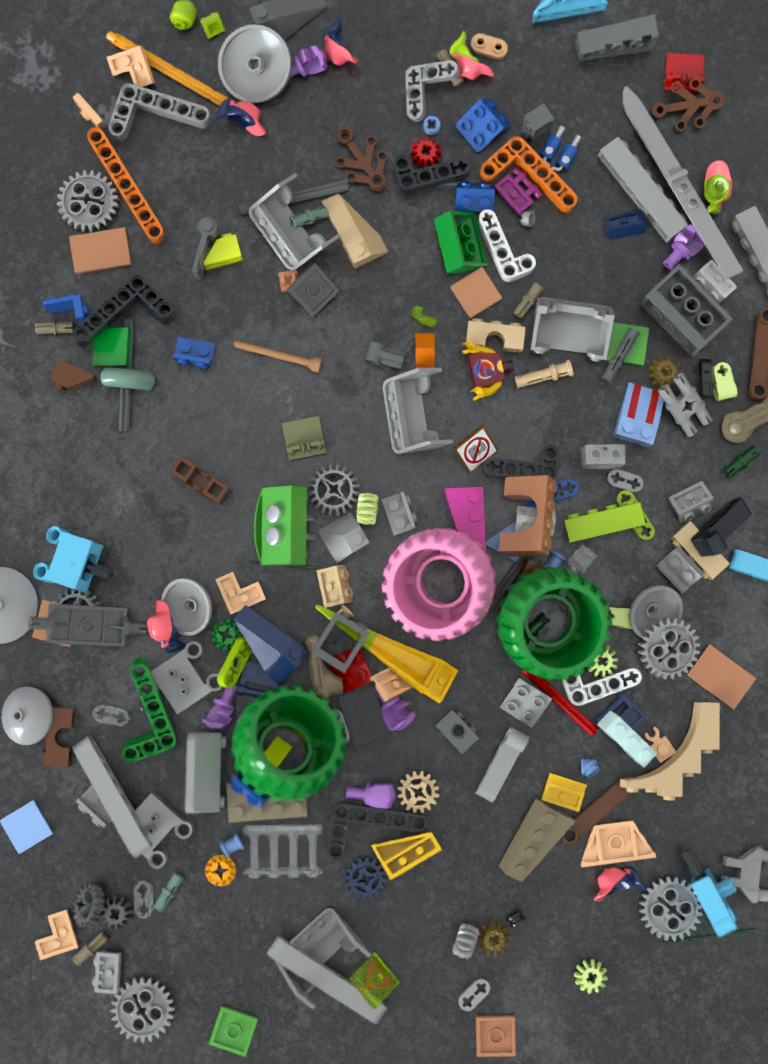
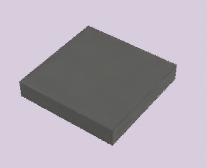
(313, 289)

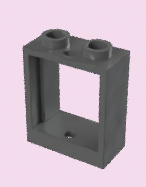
(329, 658)

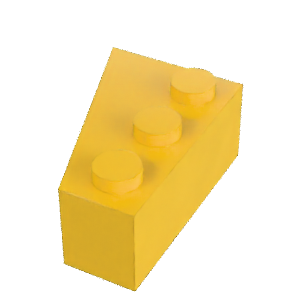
(406, 853)

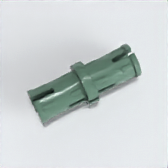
(309, 216)
(168, 892)

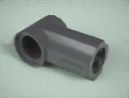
(379, 354)

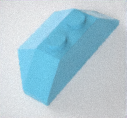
(564, 8)

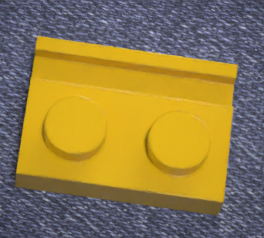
(564, 792)

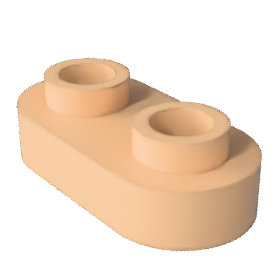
(488, 48)

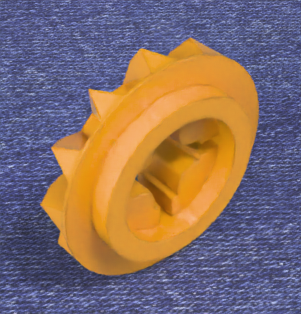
(226, 863)

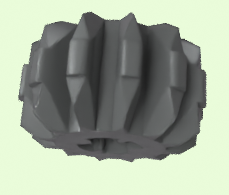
(123, 915)

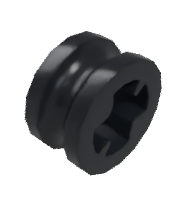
(515, 918)

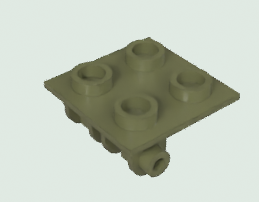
(303, 438)

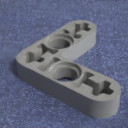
(422, 79)

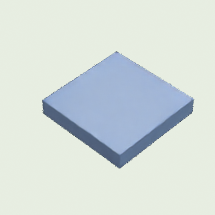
(26, 826)

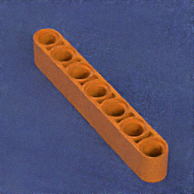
(124, 177)

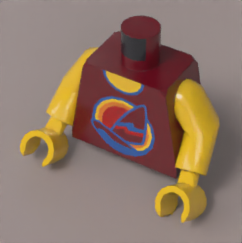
(486, 369)

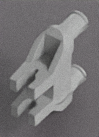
(748, 873)

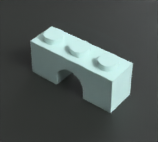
(627, 738)

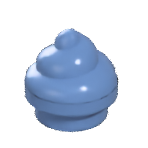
(589, 767)

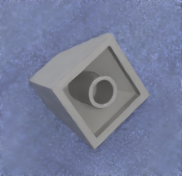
(343, 537)

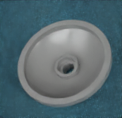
(663, 603)
(186, 617)
(35, 716)

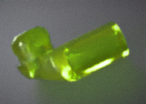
(422, 318)

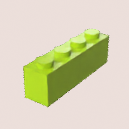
(604, 522)

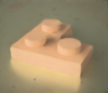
(135, 62)
(235, 596)
(61, 940)

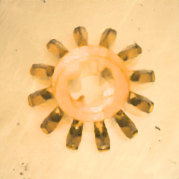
(659, 366)
(496, 945)

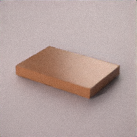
(100, 250)
(721, 676)

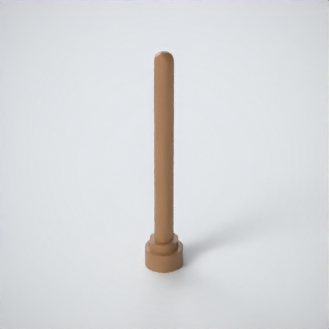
(312, 363)

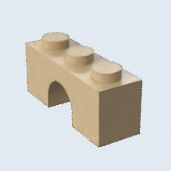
(511, 335)
(709, 564)

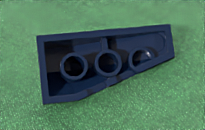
(270, 645)

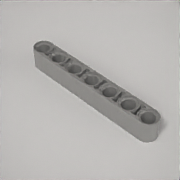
(112, 796)
(324, 978)

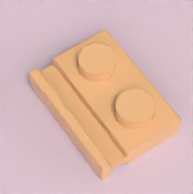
(390, 684)

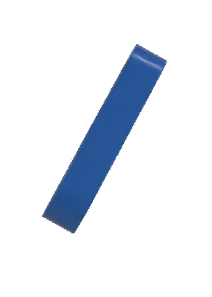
(566, 494)

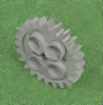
(84, 217)
(681, 658)
(660, 921)
(159, 1000)

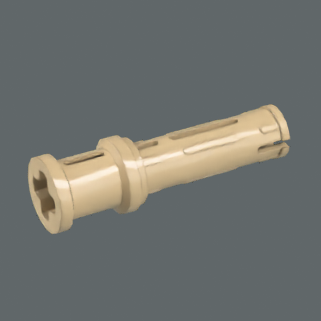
(553, 372)

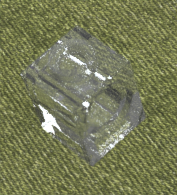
(581, 559)

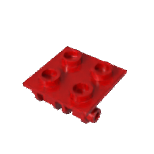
(682, 69)
(357, 672)

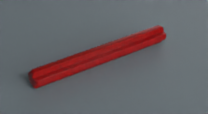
(563, 703)

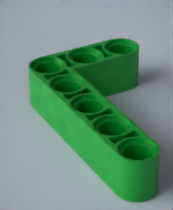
(153, 713)

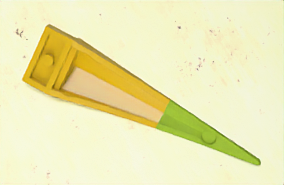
(417, 668)

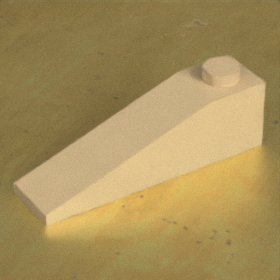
(356, 235)

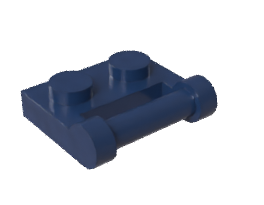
(253, 673)
(631, 715)

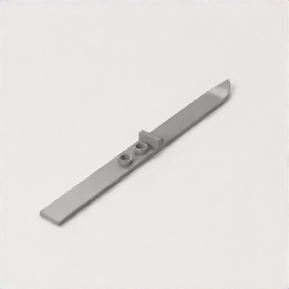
(681, 185)

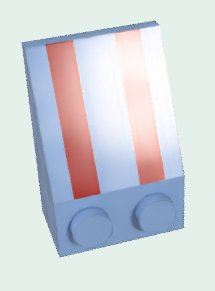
(639, 415)

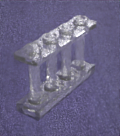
(292, 833)

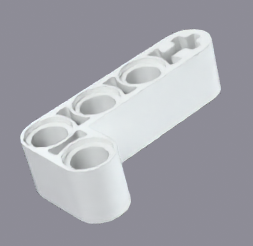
(502, 245)
(603, 683)

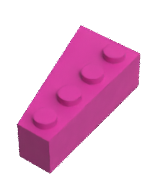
(467, 512)

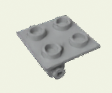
(525, 702)

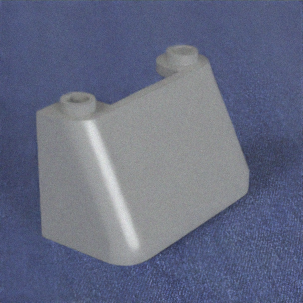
(572, 327)

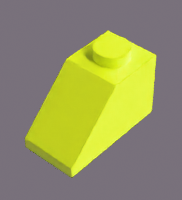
(223, 252)
(277, 751)

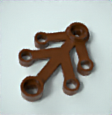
(691, 104)
(362, 162)

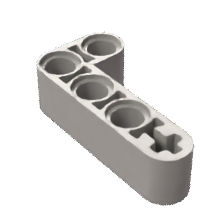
(501, 764)

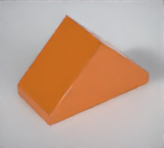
(424, 350)

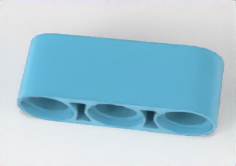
(749, 564)

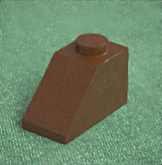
(70, 377)

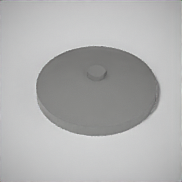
(255, 63)
(17, 603)

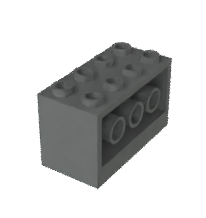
(669, 307)

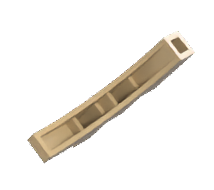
(701, 738)

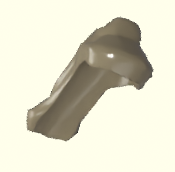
(741, 424)
(322, 679)

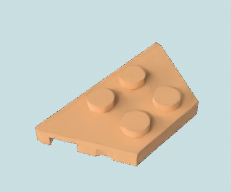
(615, 844)

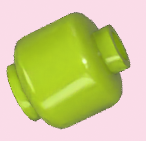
(183, 14)

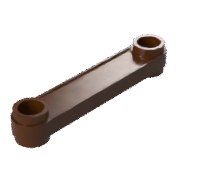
(759, 364)
(598, 810)

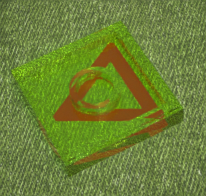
(374, 980)

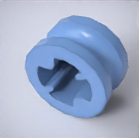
(437, 126)

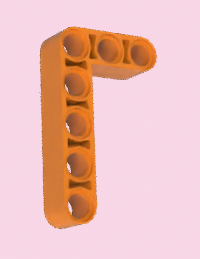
(531, 170)

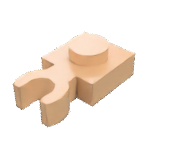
(660, 746)

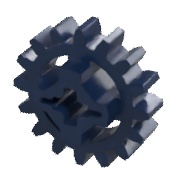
(374, 875)

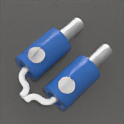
(567, 155)

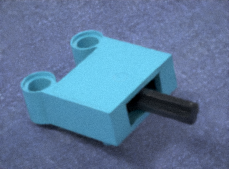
(73, 561)
(712, 895)

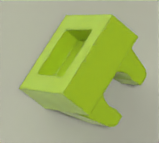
(212, 25)

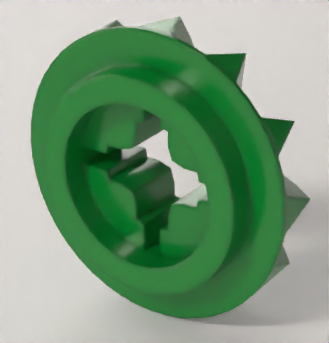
(217, 638)

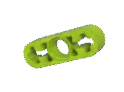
(637, 530)
(228, 670)

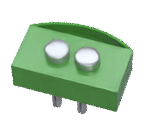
(282, 526)

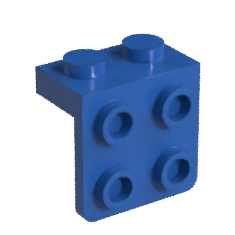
(482, 124)
(70, 302)

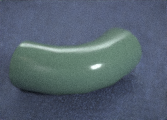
(127, 378)

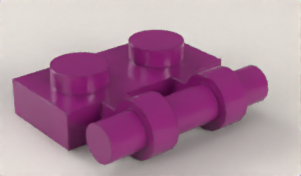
(514, 194)

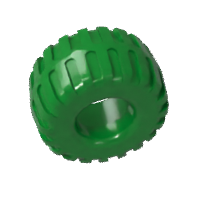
(584, 633)
(311, 721)

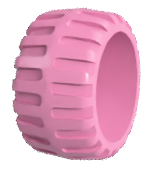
(414, 605)

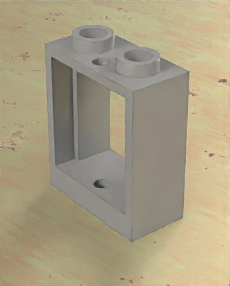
(596, 458)

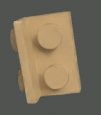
(335, 585)

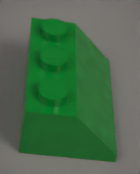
(460, 241)

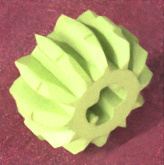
(367, 508)
(608, 663)
(583, 976)

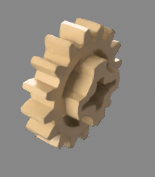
(413, 799)

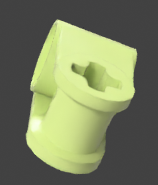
(723, 384)
(620, 617)

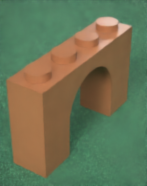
(536, 539)

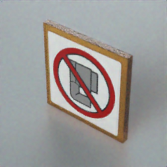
(475, 449)

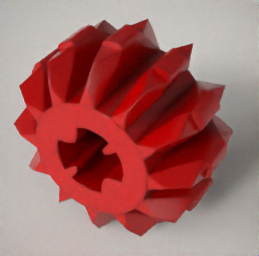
(430, 146)

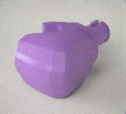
(309, 61)
(684, 246)
(223, 712)
(395, 714)
(375, 796)

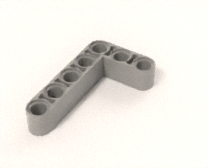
(155, 107)

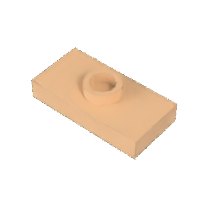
(87, 111)

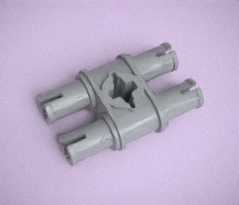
(677, 404)

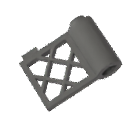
(209, 234)

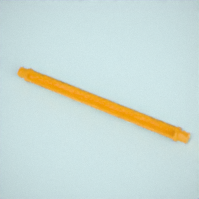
(169, 70)

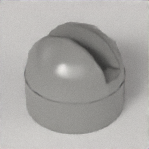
(528, 218)

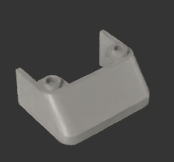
(272, 219)
(407, 413)
(204, 771)
(321, 940)

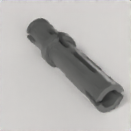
(631, 336)

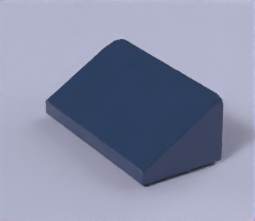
(625, 225)

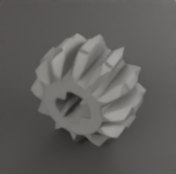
(465, 941)

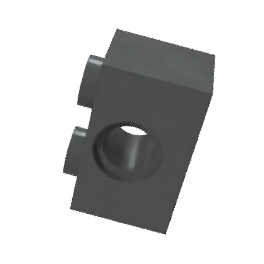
(537, 123)
(462, 741)

